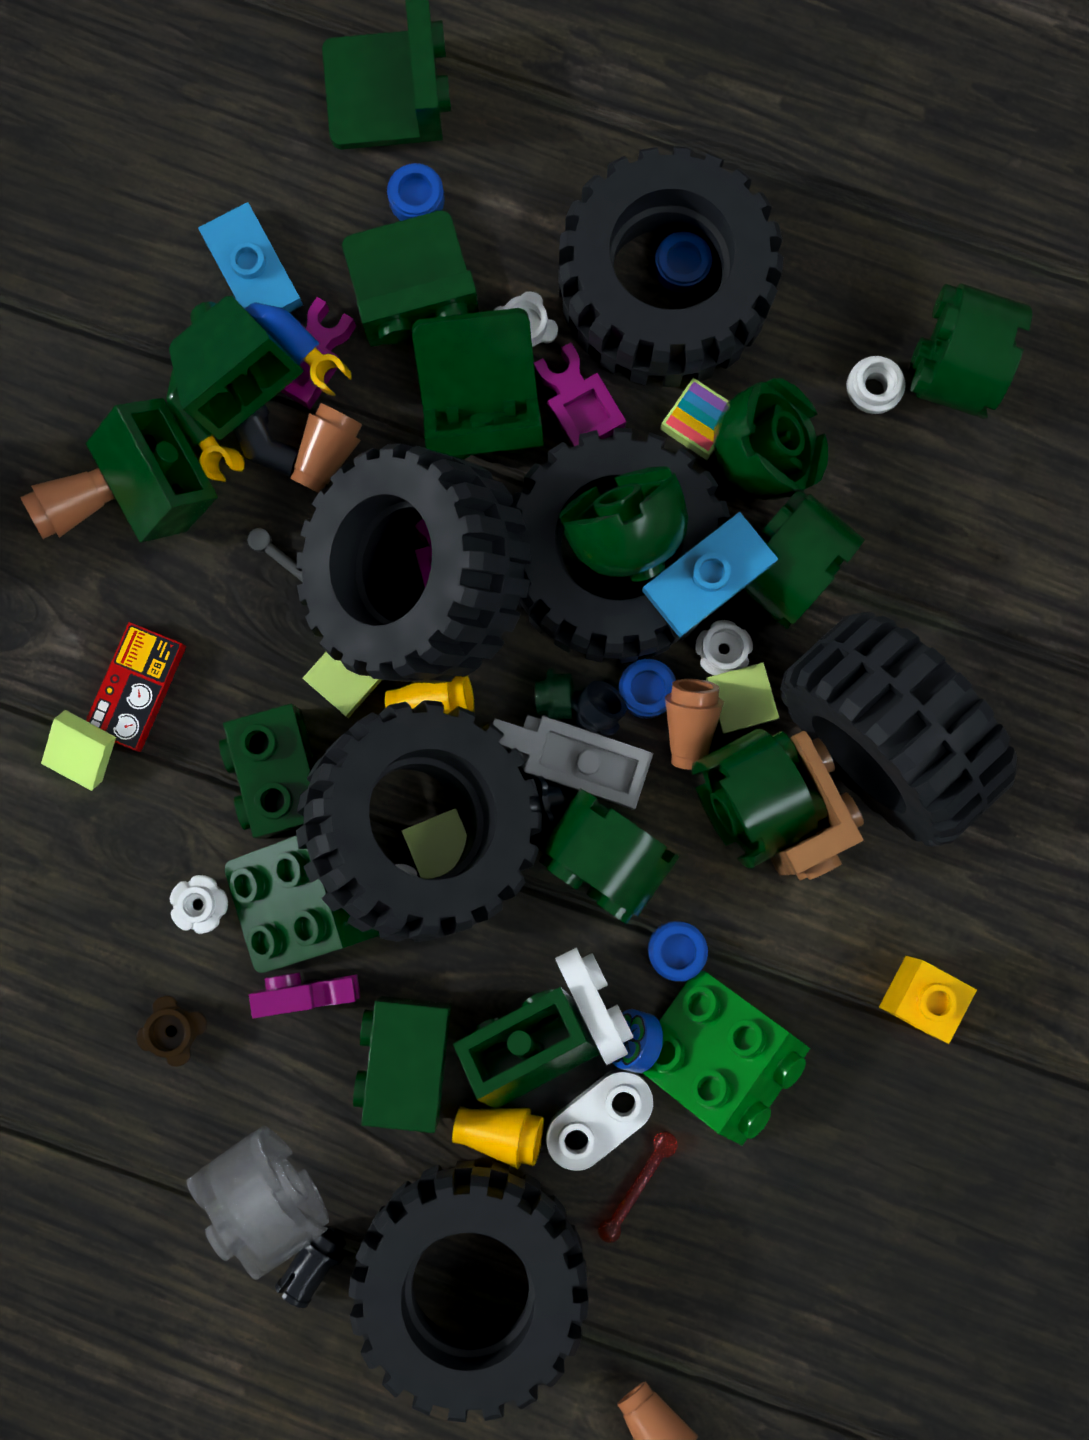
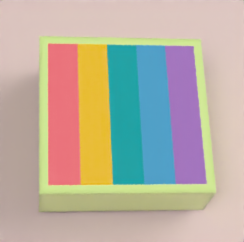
(694, 418)

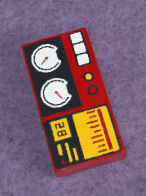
(135, 685)

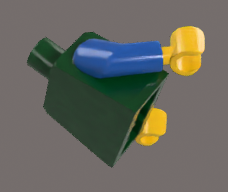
(232, 367)

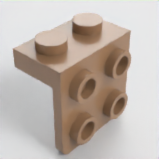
(837, 831)

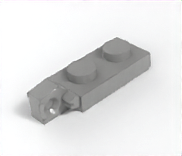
(578, 759)

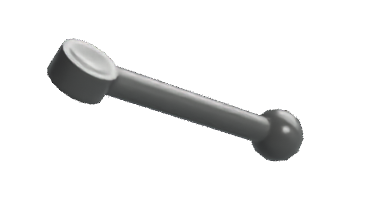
(261, 542)

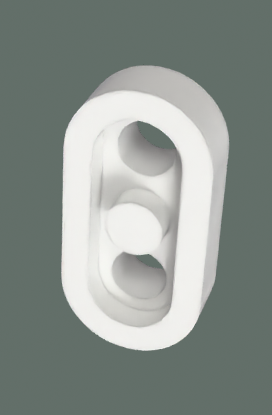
(605, 1025)
(597, 1118)

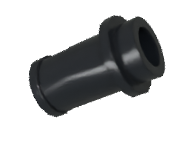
(311, 1267)

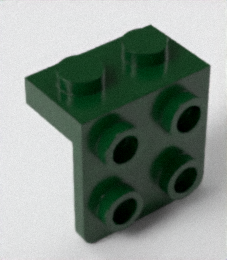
(387, 84)
(408, 275)
(478, 383)
(283, 910)

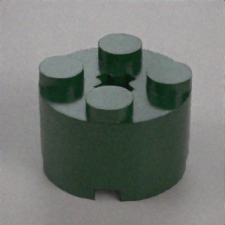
(970, 350)
(809, 552)
(758, 795)
(608, 854)

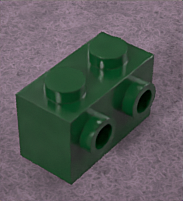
(151, 469)
(271, 766)
(525, 1047)
(403, 1064)

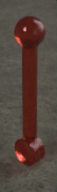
(665, 1146)

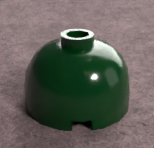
(769, 442)
(630, 526)

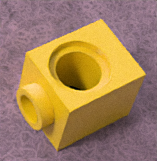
(928, 998)

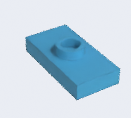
(249, 260)
(709, 574)

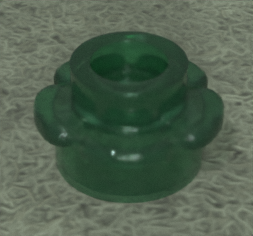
(555, 695)

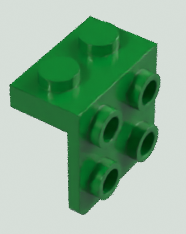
(725, 1058)

